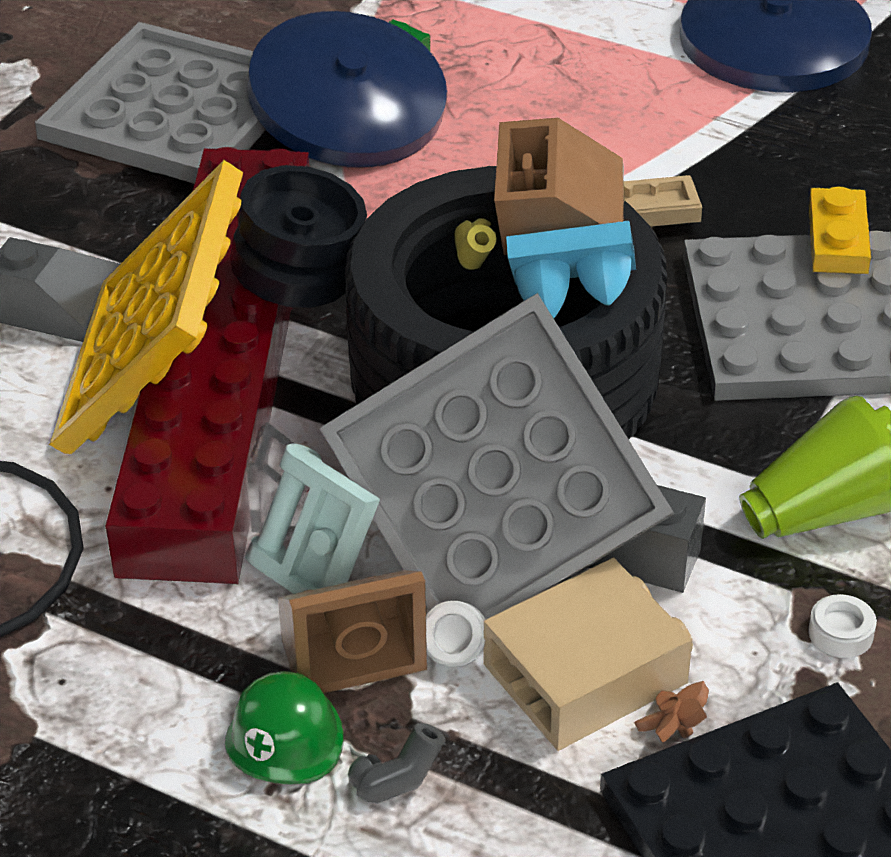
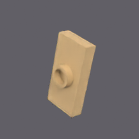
(664, 200)

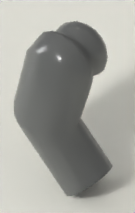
(398, 776)

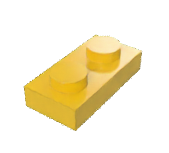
(839, 230)

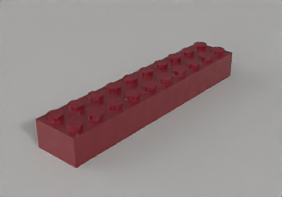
(183, 473)

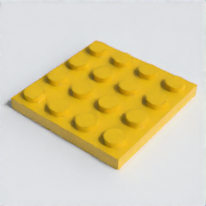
(149, 310)

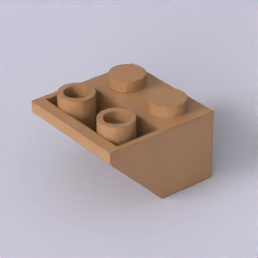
(554, 179)

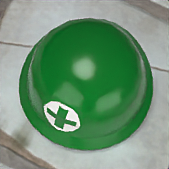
(284, 730)

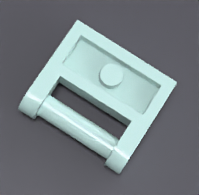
(327, 531)

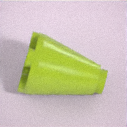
(827, 475)

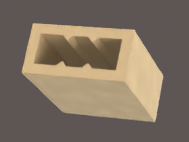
(587, 652)

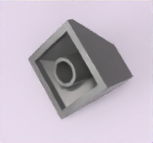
(49, 288)

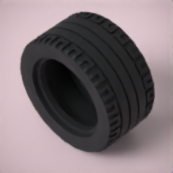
(409, 278)

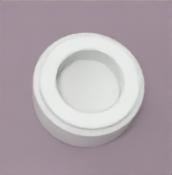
(842, 626)
(454, 633)

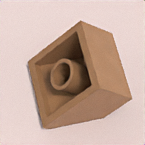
(357, 630)

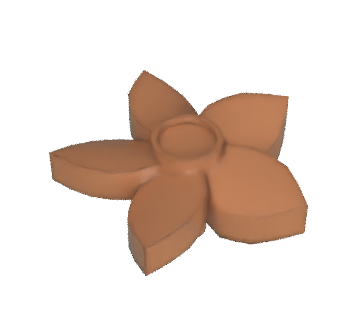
(677, 712)

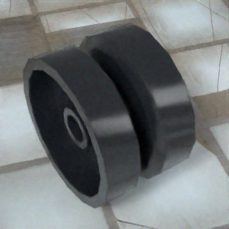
(295, 235)

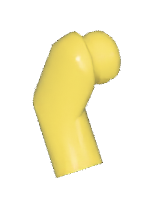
(474, 242)

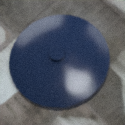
(776, 41)
(346, 89)

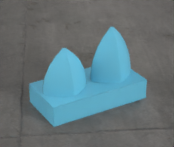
(595, 253)

